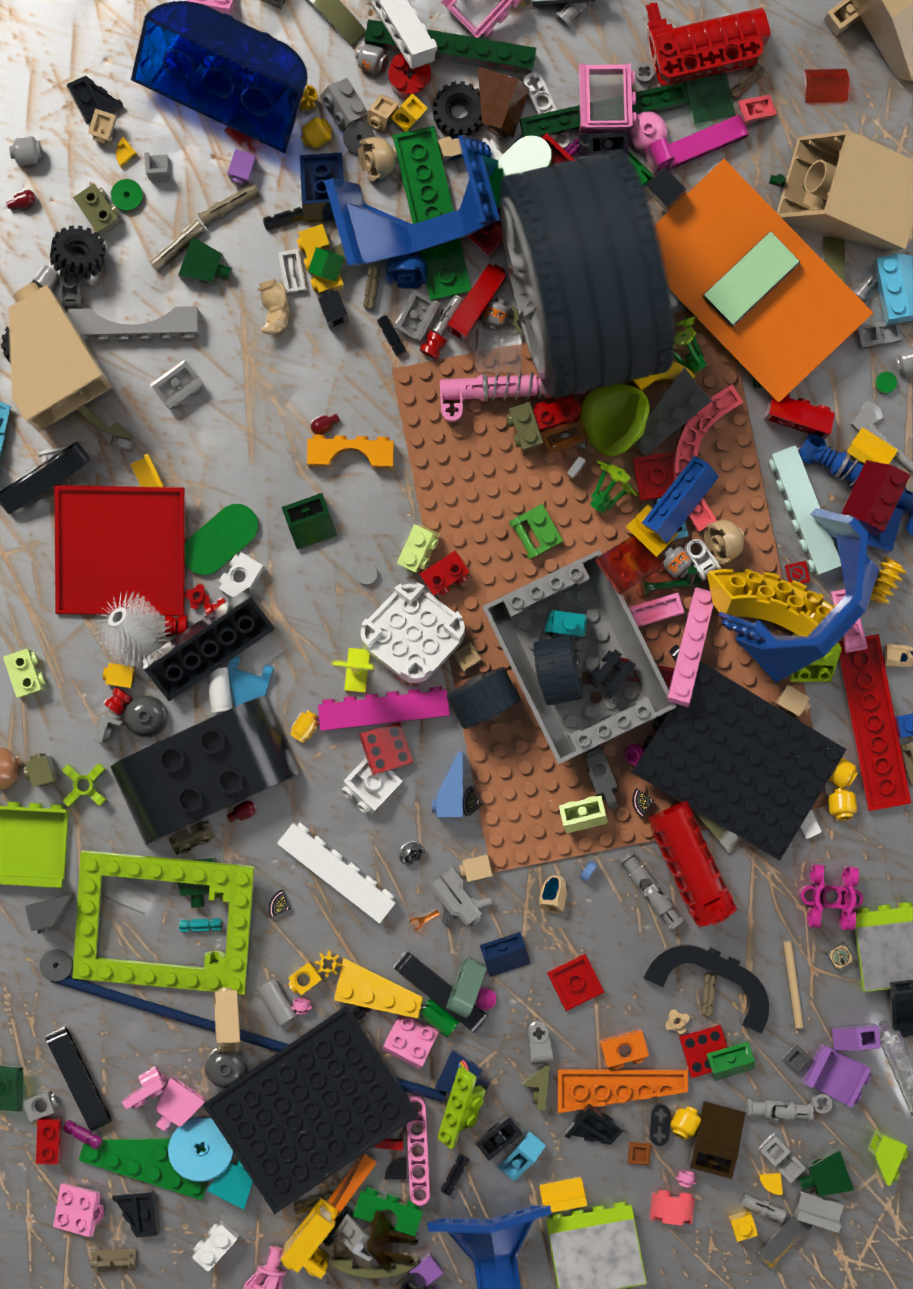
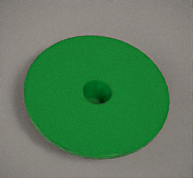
(126, 194)

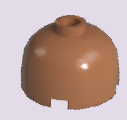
(8, 768)

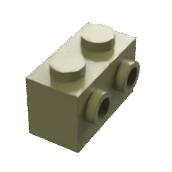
(97, 210)
(525, 427)
(41, 770)

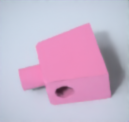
(177, 1104)

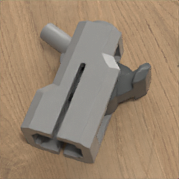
(460, 903)

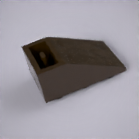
(717, 1140)

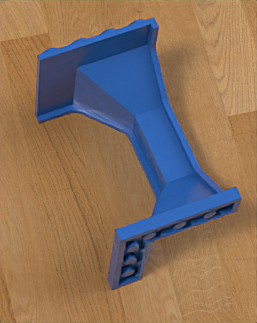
(376, 236)
(787, 654)
(493, 1243)

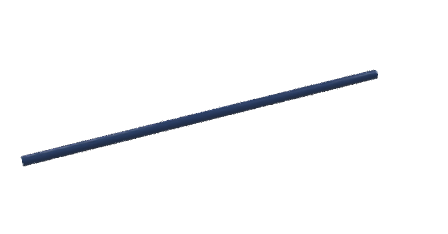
(209, 1025)

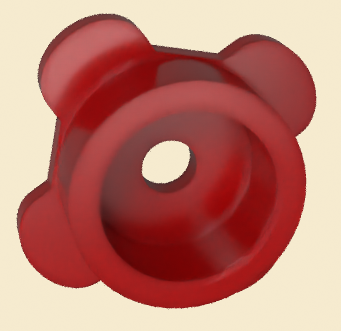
(194, 602)

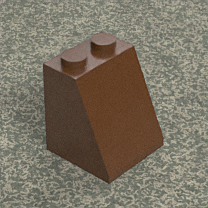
(501, 101)

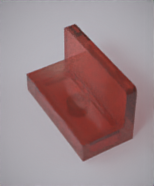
(826, 85)

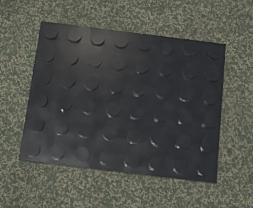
(740, 762)
(311, 1109)

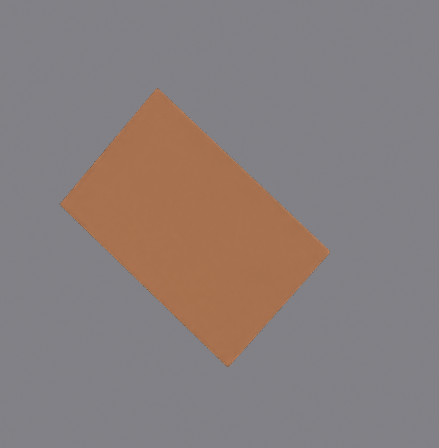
(470, 488)

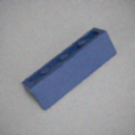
(681, 499)

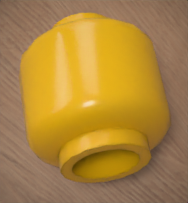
(316, 132)
(843, 774)
(842, 804)
(685, 1123)

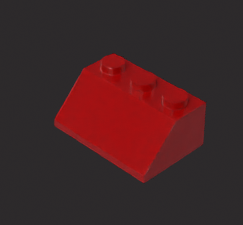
(801, 416)

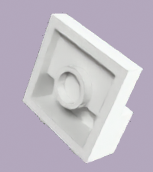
(367, 789)

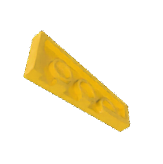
(369, 990)

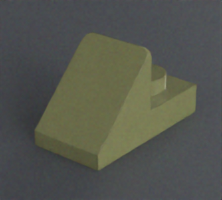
(539, 1079)

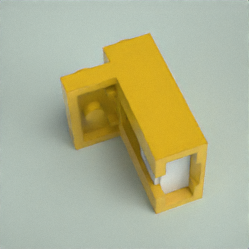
(302, 1246)

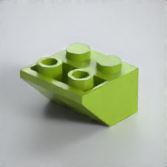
(820, 670)
(887, 1155)

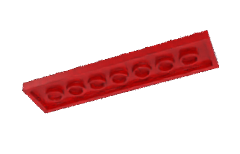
(874, 726)

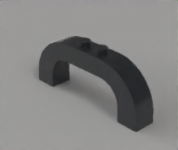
(665, 961)

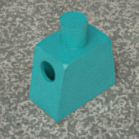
(566, 623)
(232, 1185)

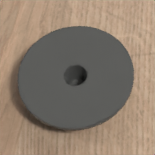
(354, 133)
(56, 965)

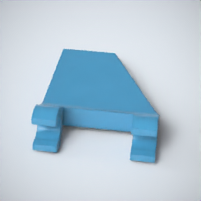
(247, 685)

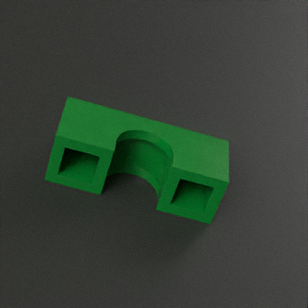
(407, 1213)

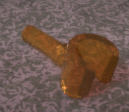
(424, 918)

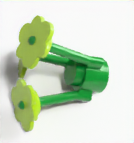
(694, 359)
(601, 500)

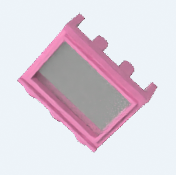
(480, 15)
(606, 98)

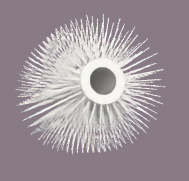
(131, 630)

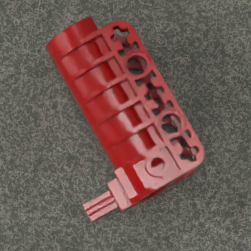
(705, 44)
(691, 865)

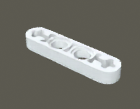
(550, 107)

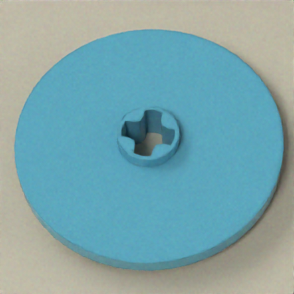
(185, 1156)

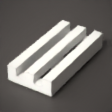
(295, 289)

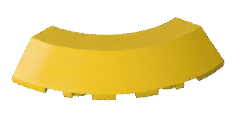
(768, 599)

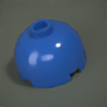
(407, 271)

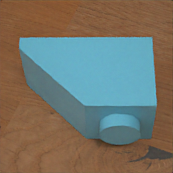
(521, 1156)

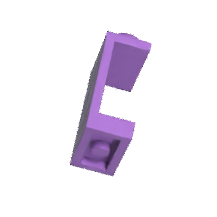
(837, 1075)

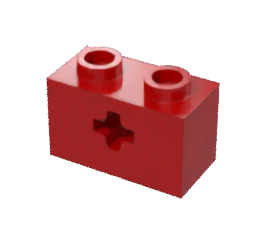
(49, 1140)

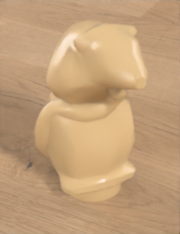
(275, 299)

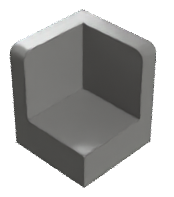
(156, 166)

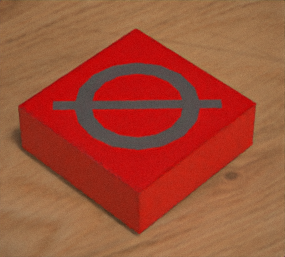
(797, 572)

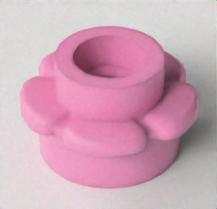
(301, 1006)
(686, 1178)

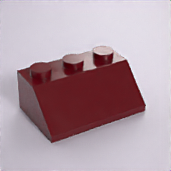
(875, 495)

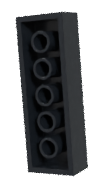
(208, 644)

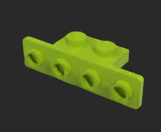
(461, 1108)

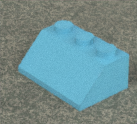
(895, 287)

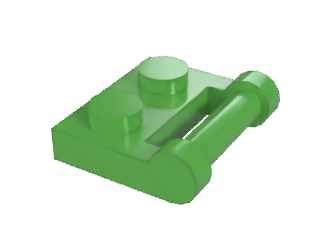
(542, 528)

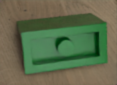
(731, 1061)

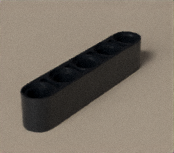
(43, 477)
(436, 989)
(78, 1079)

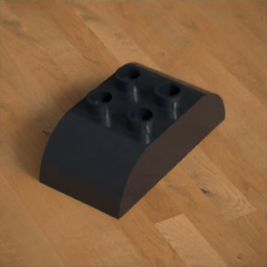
(205, 769)

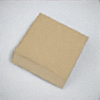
(467, 657)

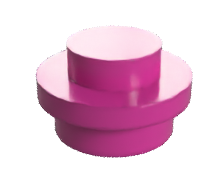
(633, 753)
(485, 999)

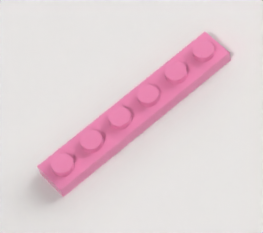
(691, 647)

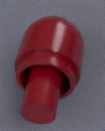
(22, 200)
(323, 423)
(242, 811)

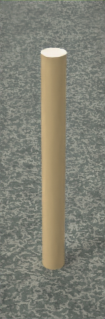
(793, 985)

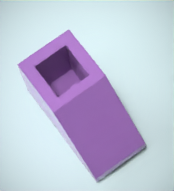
(856, 1037)

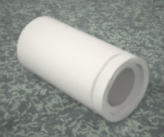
(219, 690)

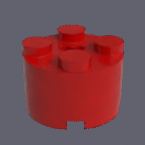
(399, 80)

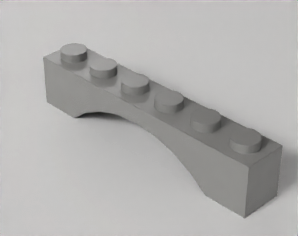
(178, 322)

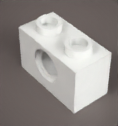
(240, 563)

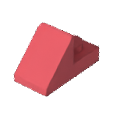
(756, 109)

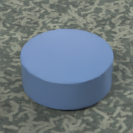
(588, 871)

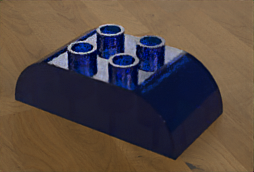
(222, 70)

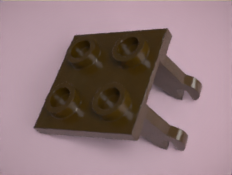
(382, 1239)

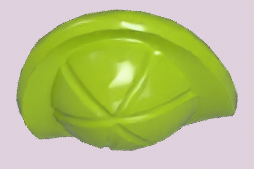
(614, 417)

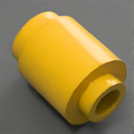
(304, 726)

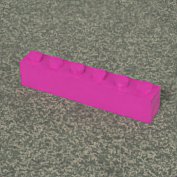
(383, 709)

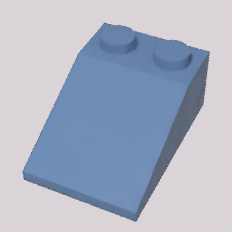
(450, 795)

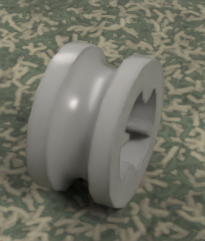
(643, 66)
(828, 1101)

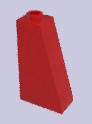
(476, 301)

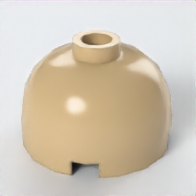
(376, 157)
(724, 540)

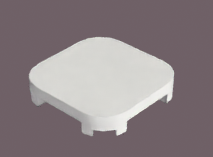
(412, 633)

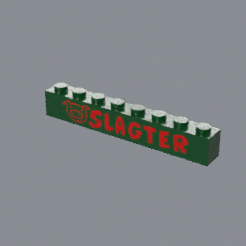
(464, 49)

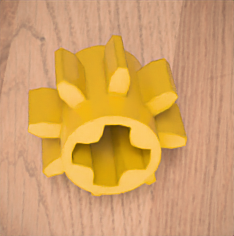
(309, 97)
(328, 957)

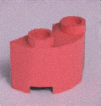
(672, 1209)

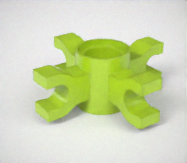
(97, 797)

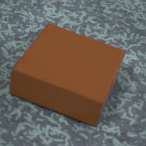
(639, 1153)

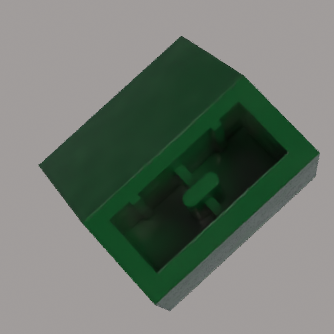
(309, 521)

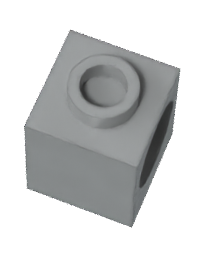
(32, 1110)

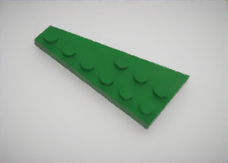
(143, 1160)

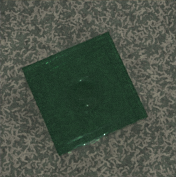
(710, 98)
(11, 1088)

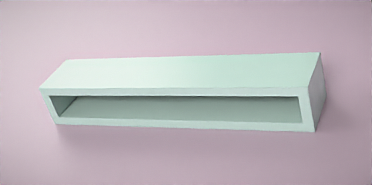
(801, 503)

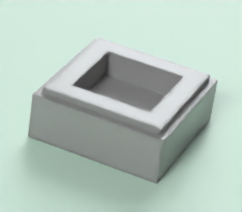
(577, 466)

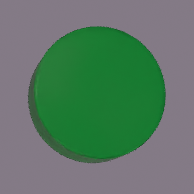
(885, 382)

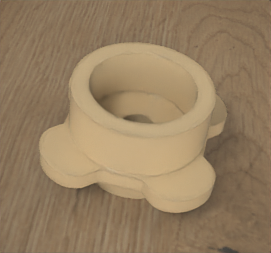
(683, 1019)

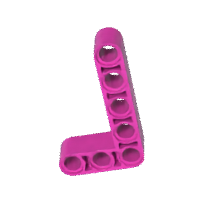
(672, 155)

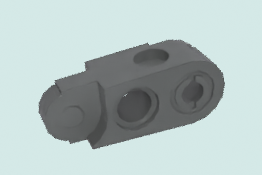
(601, 776)

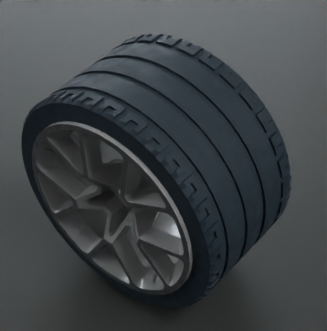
(587, 273)

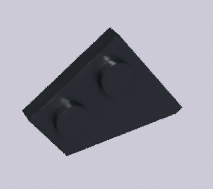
(91, 97)
(594, 1126)
(140, 1212)

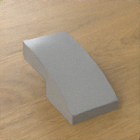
(879, 334)
(783, 1159)

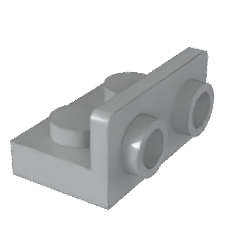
(103, 729)

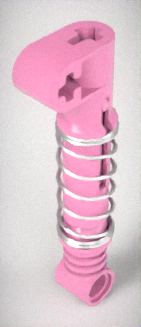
(488, 387)

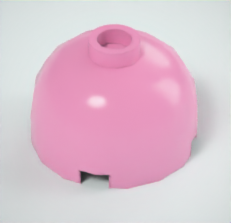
(647, 130)

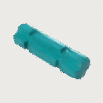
(200, 925)

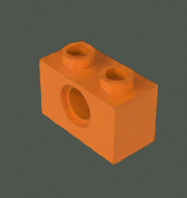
(611, 1045)

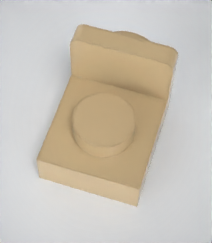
(381, 112)
(102, 126)

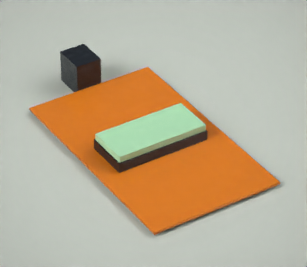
(752, 278)

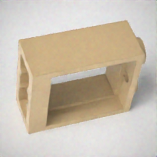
(226, 1020)

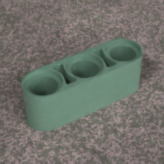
(466, 987)

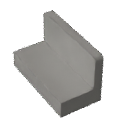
(819, 1212)
(353, 1236)

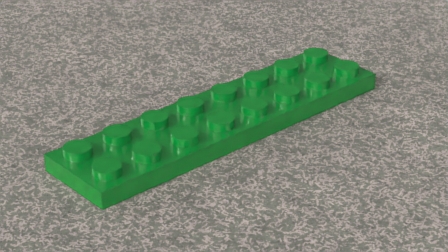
(429, 198)

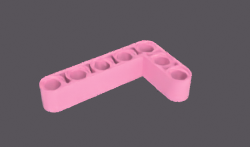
(418, 1160)

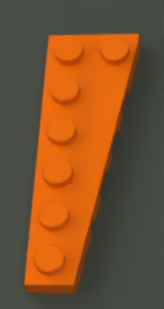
(606, 1086)

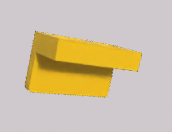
(871, 447)
(146, 472)
(646, 536)
(563, 1194)

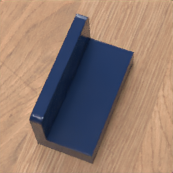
(505, 954)

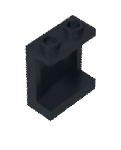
(902, 1007)

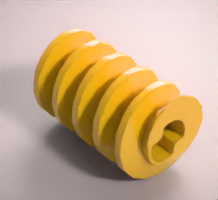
(886, 580)

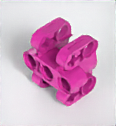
(847, 916)

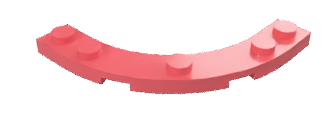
(690, 440)

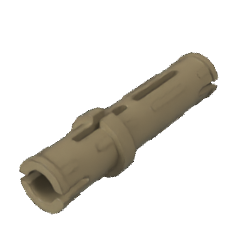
(228, 204)
(196, 228)

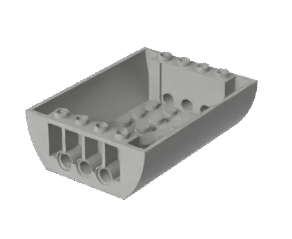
(584, 590)

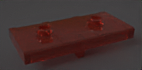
(628, 564)

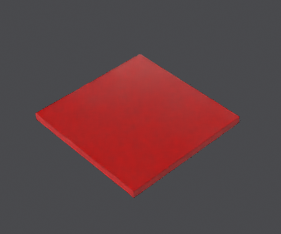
(119, 543)

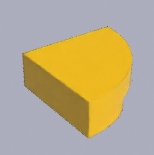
(124, 152)
(772, 1182)

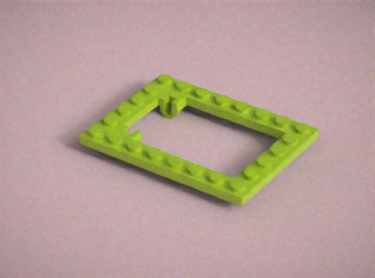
(226, 881)

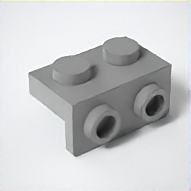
(343, 103)
(417, 316)
(177, 384)

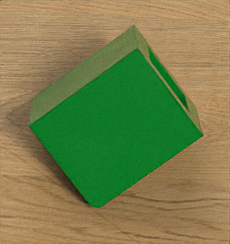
(326, 264)

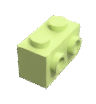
(418, 548)
(24, 673)
(583, 814)

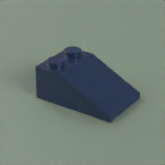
(313, 172)

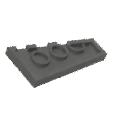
(675, 408)

